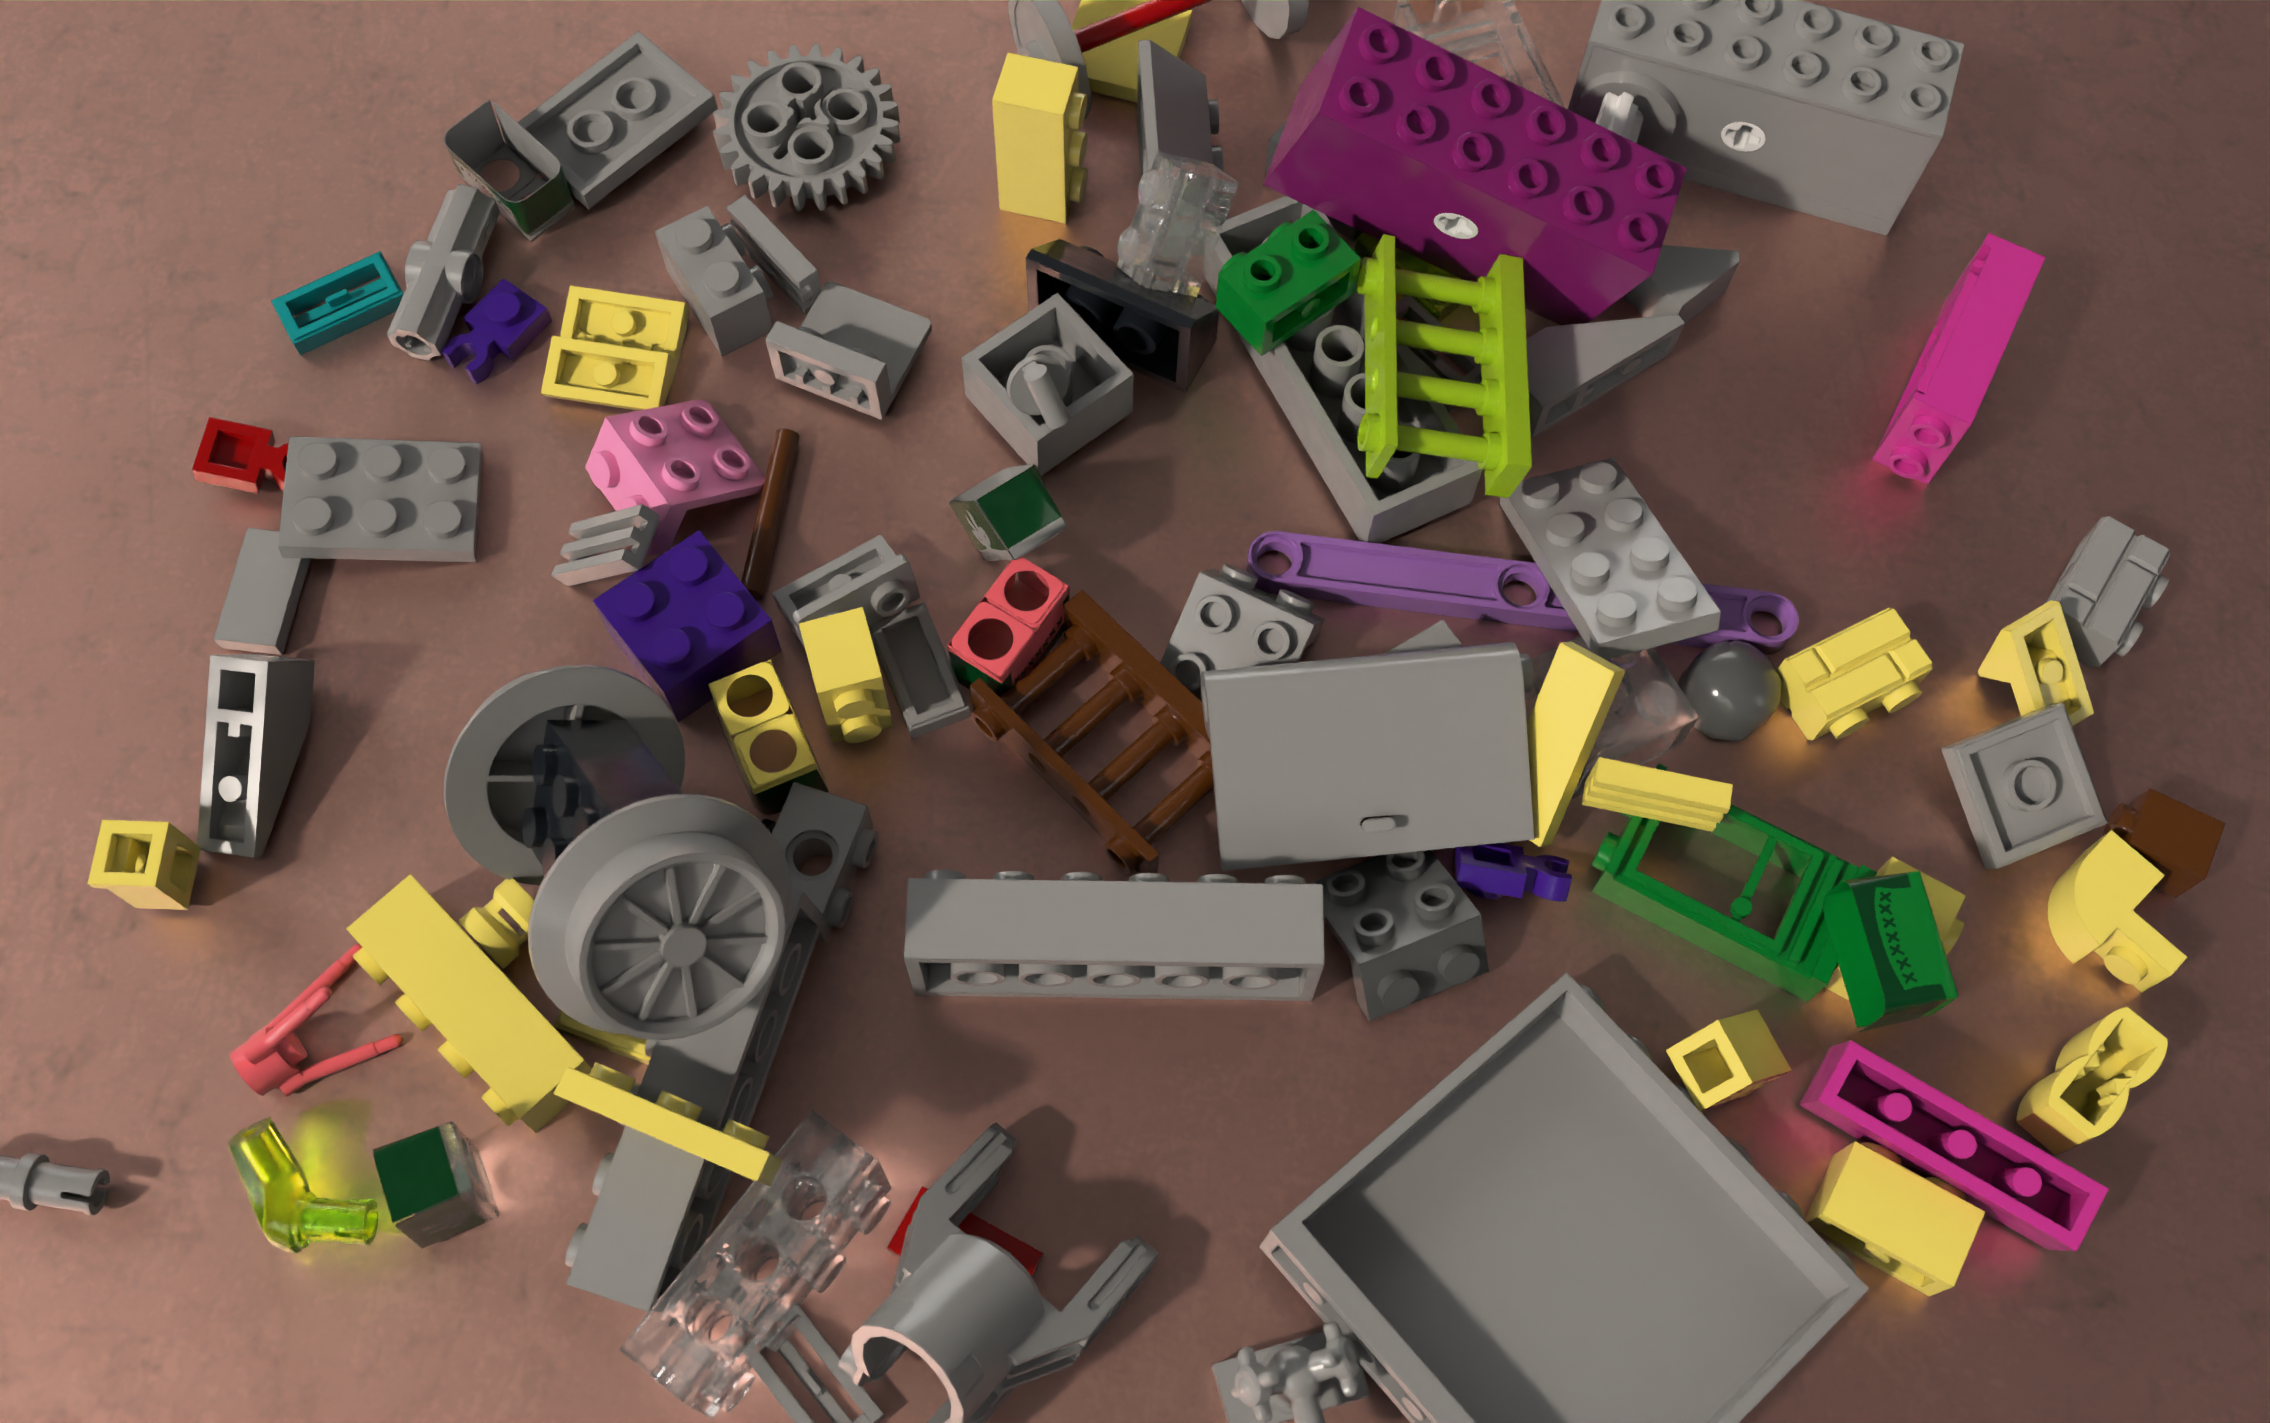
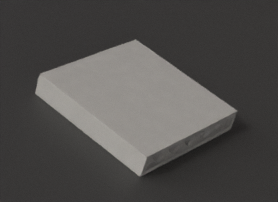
(1563, 1242)

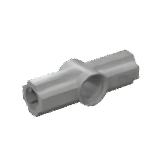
(443, 272)

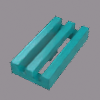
(343, 310)

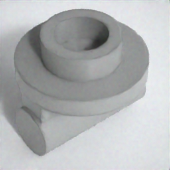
(1039, 387)

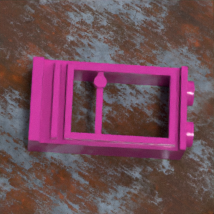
(1959, 359)

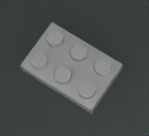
(618, 117)
(381, 500)

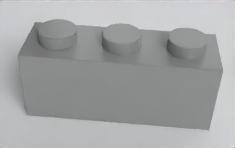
(1174, 109)

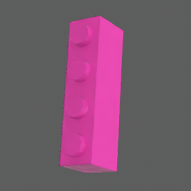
(1955, 1144)

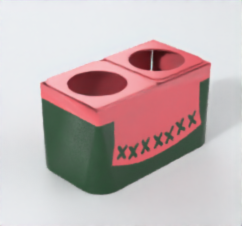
(1028, 645)

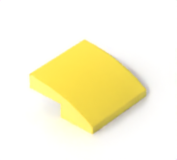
(616, 349)

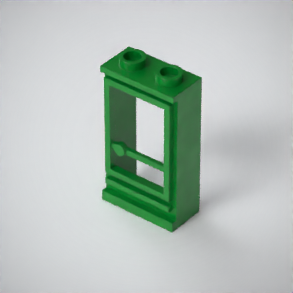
(1801, 952)

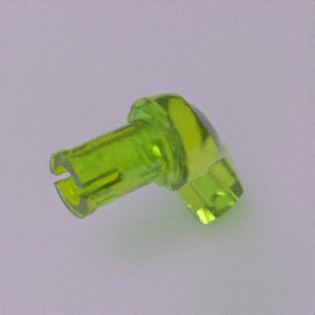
(283, 1199)

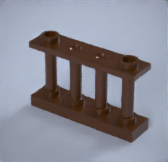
(1131, 677)

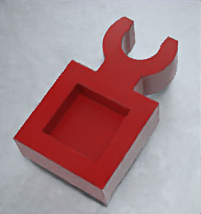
(239, 456)

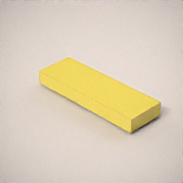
(1565, 730)

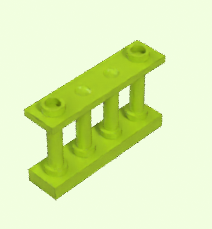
(1498, 347)

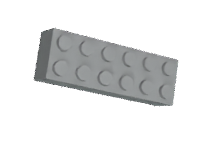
(1322, 392)
(1114, 937)
(660, 1199)

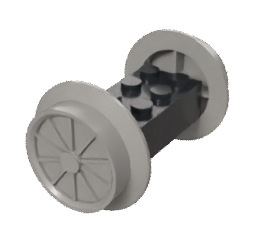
(649, 899)

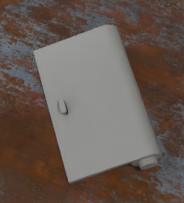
(1359, 737)

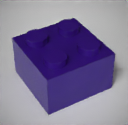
(687, 623)

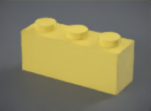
(1039, 137)

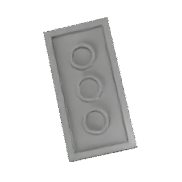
(1609, 560)

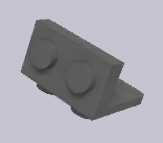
(1403, 929)

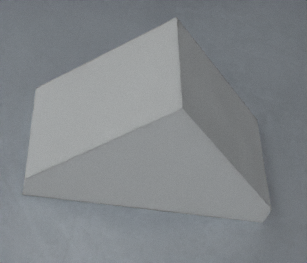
(1684, 282)

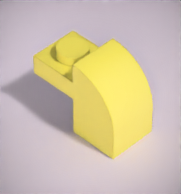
(2094, 912)

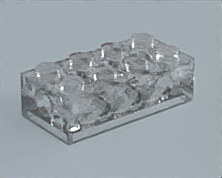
(721, 1276)

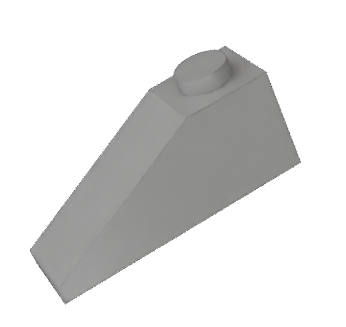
(1587, 360)
(251, 745)

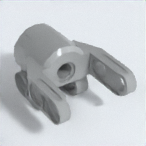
(975, 1305)

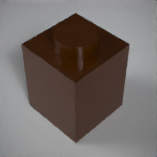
(2169, 837)

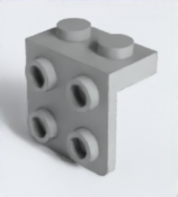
(1237, 626)

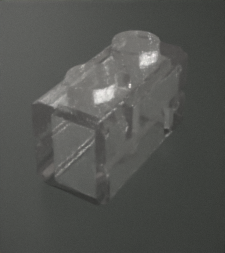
(1176, 224)

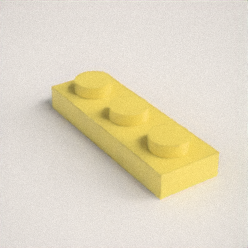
(670, 1121)

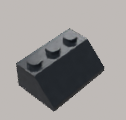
(1144, 327)

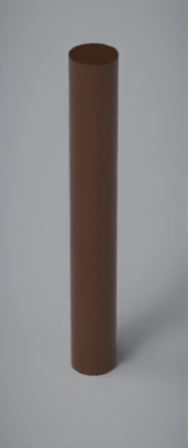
(770, 512)

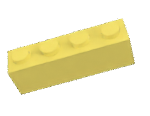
(469, 1001)

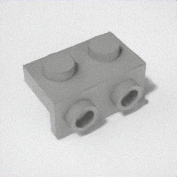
(863, 577)

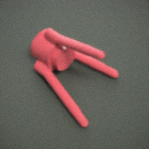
(274, 1051)

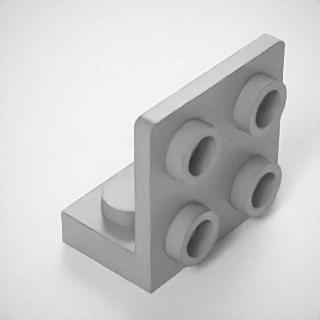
(849, 349)

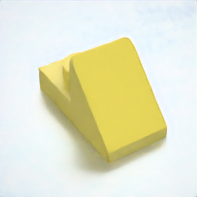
(2039, 663)

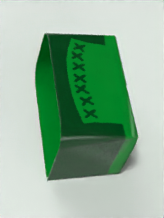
(1888, 949)

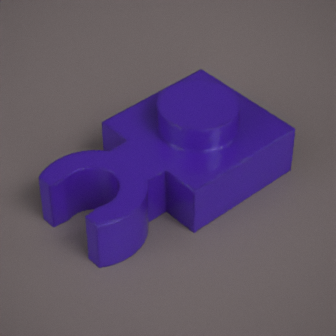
(498, 324)
(1505, 870)

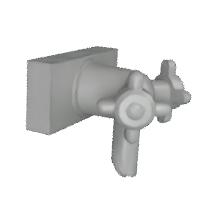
(1291, 1379)

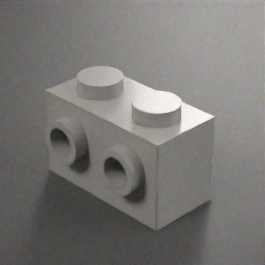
(715, 280)

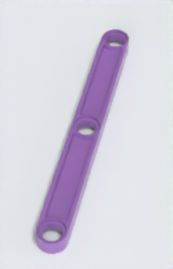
(1471, 587)

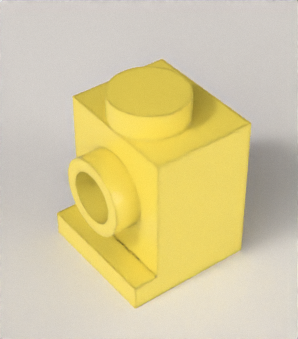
(145, 863)

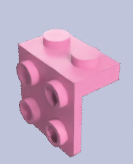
(671, 463)

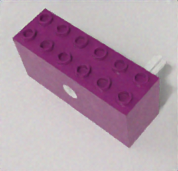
(1476, 169)

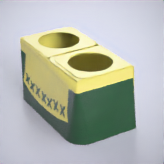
(765, 789)

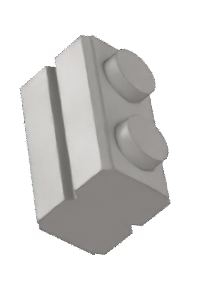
(2107, 586)

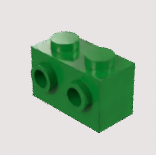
(1286, 281)

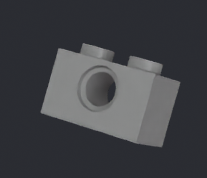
(827, 826)

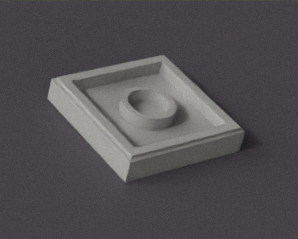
(2024, 786)

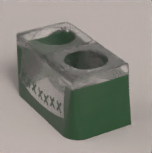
(438, 1180)

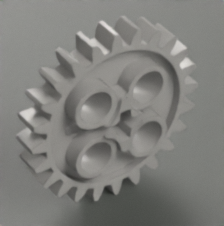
(807, 127)

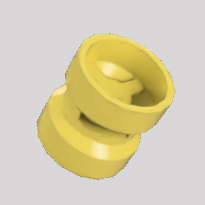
(492, 930)

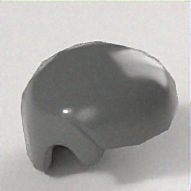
(1731, 690)

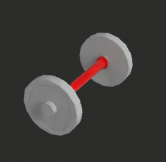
(1046, 34)

